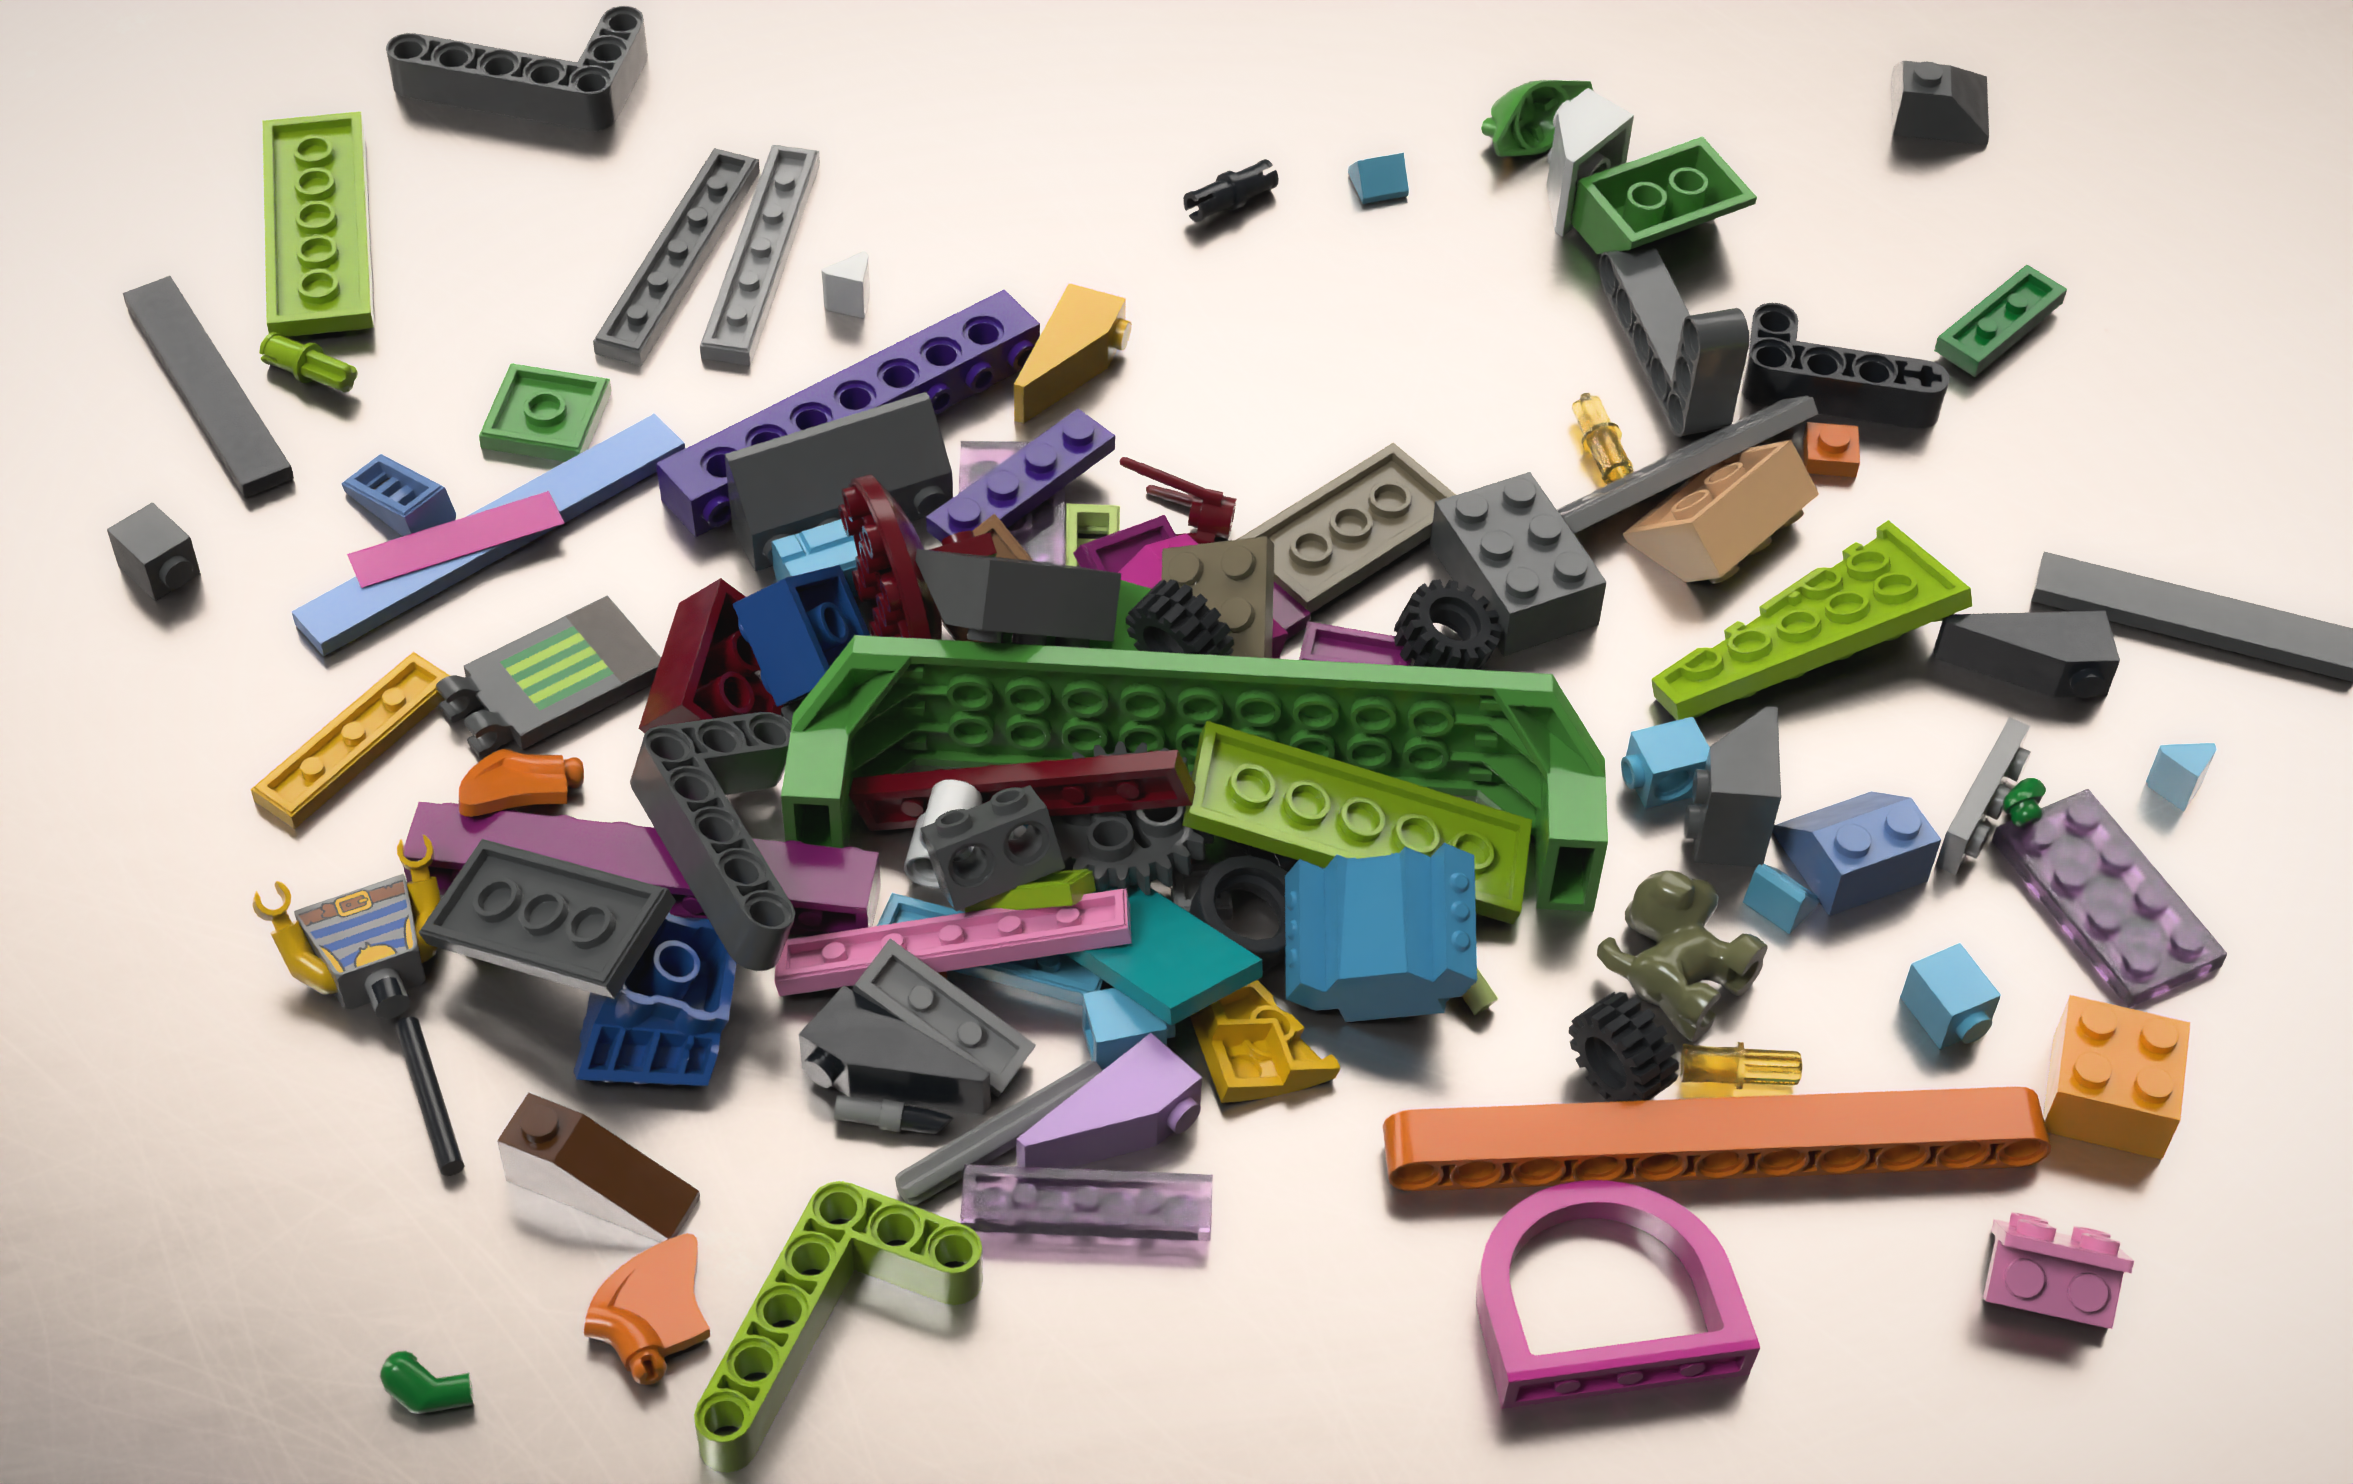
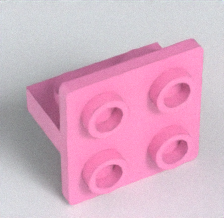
(2056, 1272)

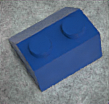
(799, 629)

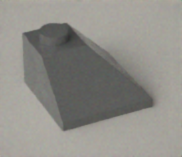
(1939, 103)

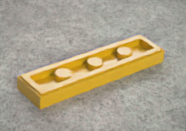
(350, 741)

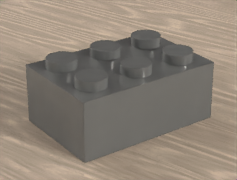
(1521, 559)

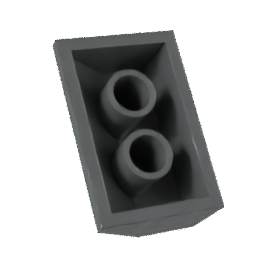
(1022, 598)

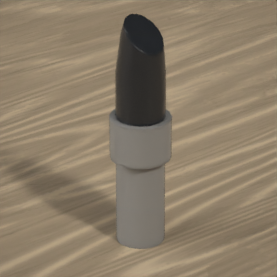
(890, 1115)

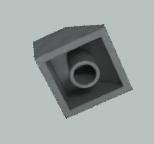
(1737, 795)

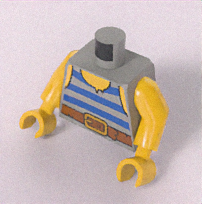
(361, 941)

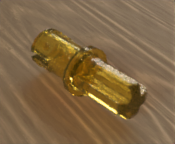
(1601, 438)
(1740, 1065)

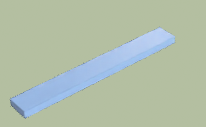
(574, 487)

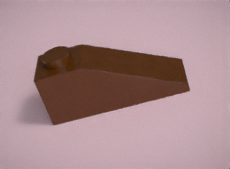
(592, 1170)

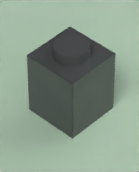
(153, 551)

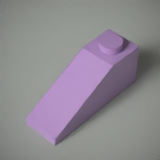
(1118, 1111)

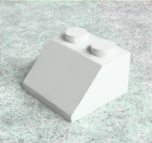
(1587, 139)

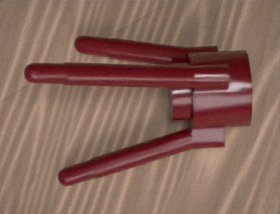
(1209, 511)

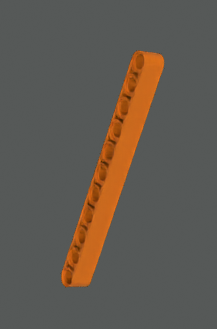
(1715, 1138)

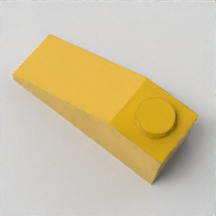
(1071, 349)

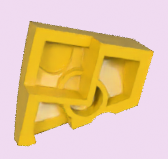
(1257, 1047)

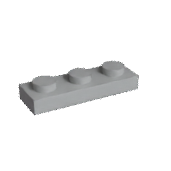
(1985, 797)
(944, 1013)

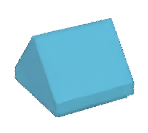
(1380, 178)
(2180, 771)
(1779, 897)

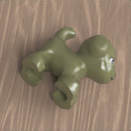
(1669, 975)

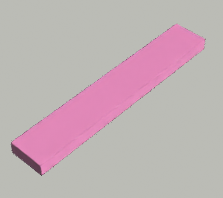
(957, 941)

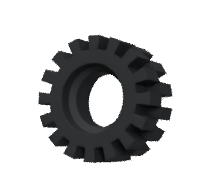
(1458, 612)
(1178, 622)
(1623, 1049)

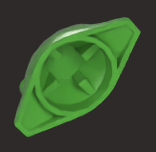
(1525, 114)

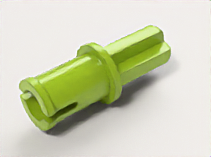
(307, 362)

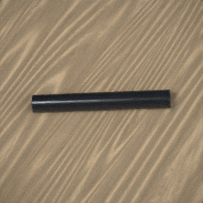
(429, 1096)

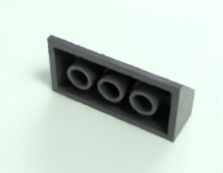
(800, 477)

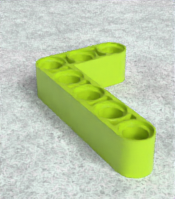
(811, 1299)

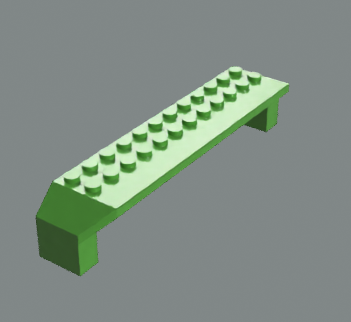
(1004, 703)

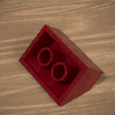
(706, 664)

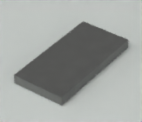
(548, 917)

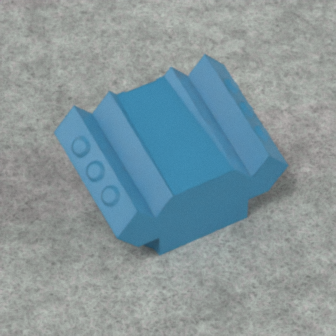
(1381, 933)

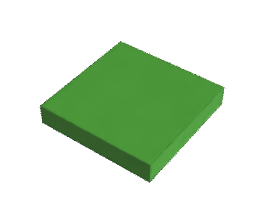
(545, 413)

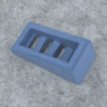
(403, 502)

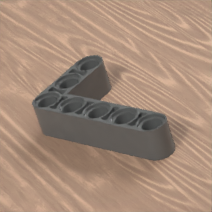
(526, 84)
(1687, 358)
(683, 789)

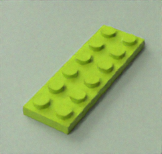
(316, 225)
(1326, 807)

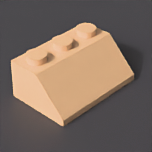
(1725, 513)

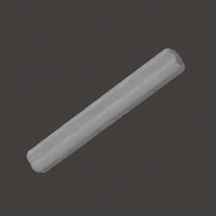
(988, 1139)

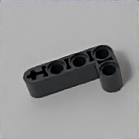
(1838, 378)

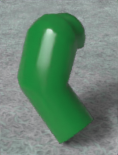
(2024, 802)
(419, 1390)

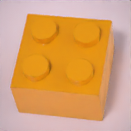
(2116, 1077)

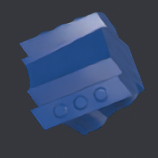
(666, 1013)

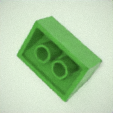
(1657, 196)

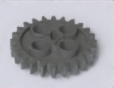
(1112, 841)

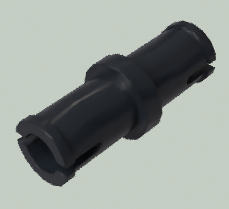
(1230, 190)

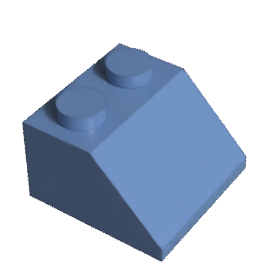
(1860, 849)

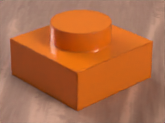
(1831, 449)

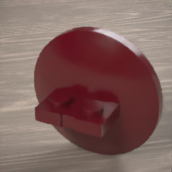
(887, 563)

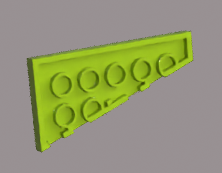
(1818, 619)

